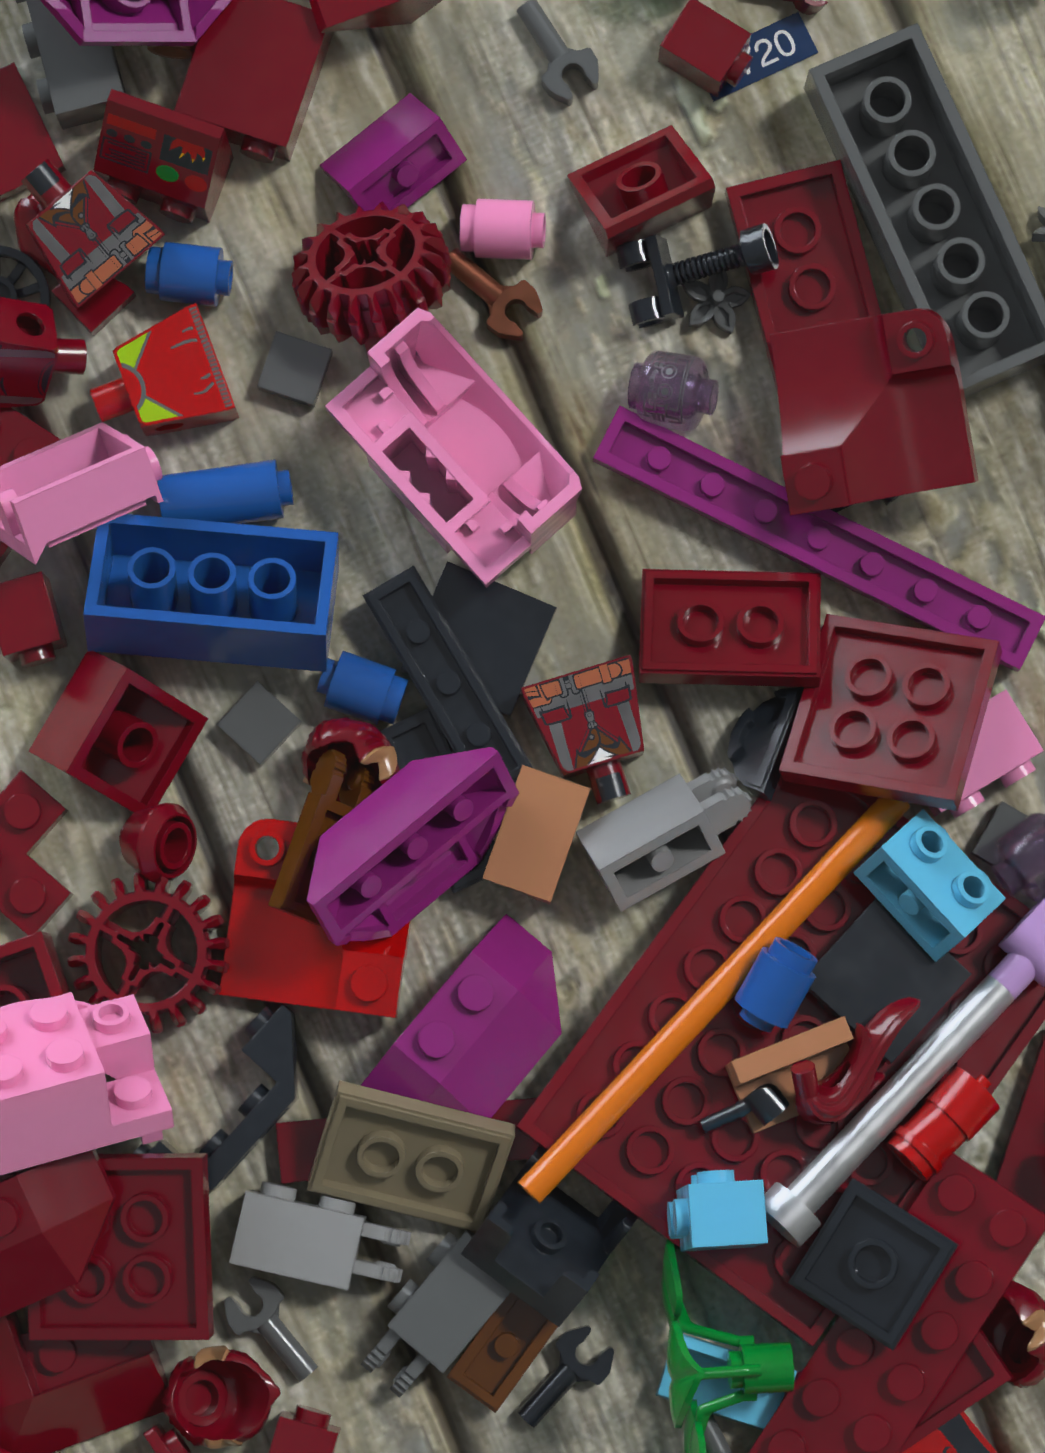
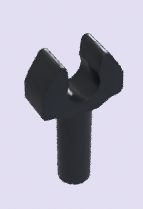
(566, 1375)

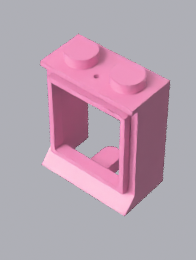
(74, 488)

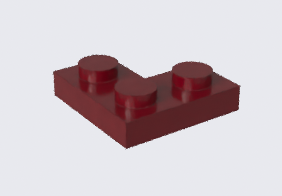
(27, 890)

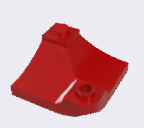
(293, 960)

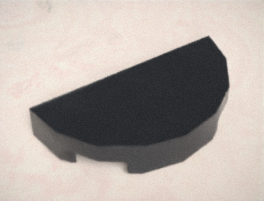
(761, 740)

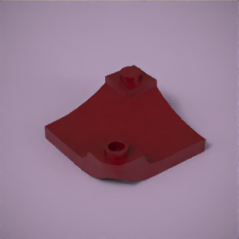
(869, 411)

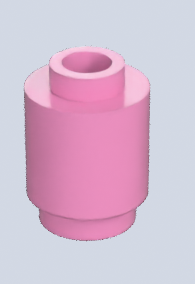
(502, 229)

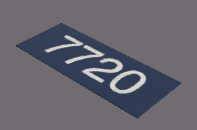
(774, 50)

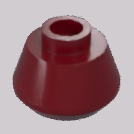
(159, 841)

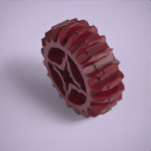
(370, 272)
(161, 927)

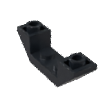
(274, 1050)

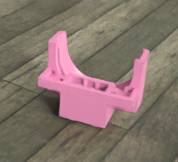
(456, 448)
(57, 1085)

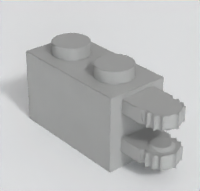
(663, 834)
(309, 1239)

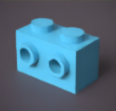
(929, 885)
(718, 1213)

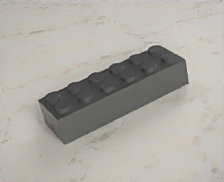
(930, 204)

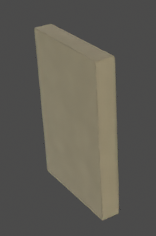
(410, 1156)

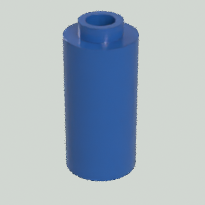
(227, 493)

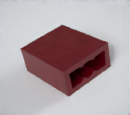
(256, 75)

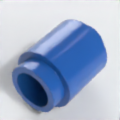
(188, 273)
(362, 688)
(776, 985)

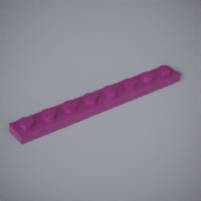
(816, 539)

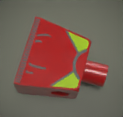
(168, 378)

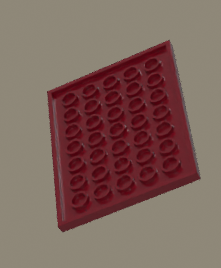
(661, 1134)

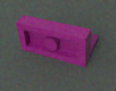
(395, 157)

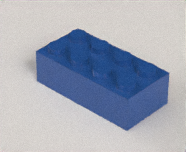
(212, 592)

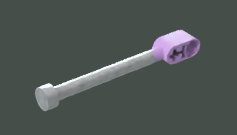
(793, 1208)

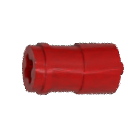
(945, 1121)

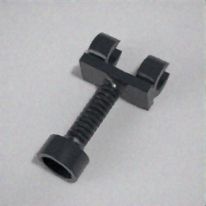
(754, 250)

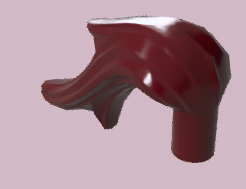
(856, 1076)

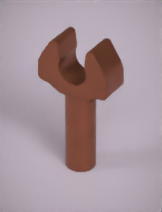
(496, 295)

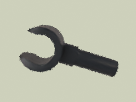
(764, 1102)

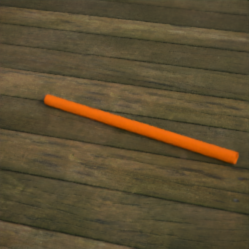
(709, 999)

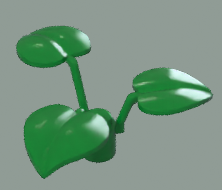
(753, 1368)

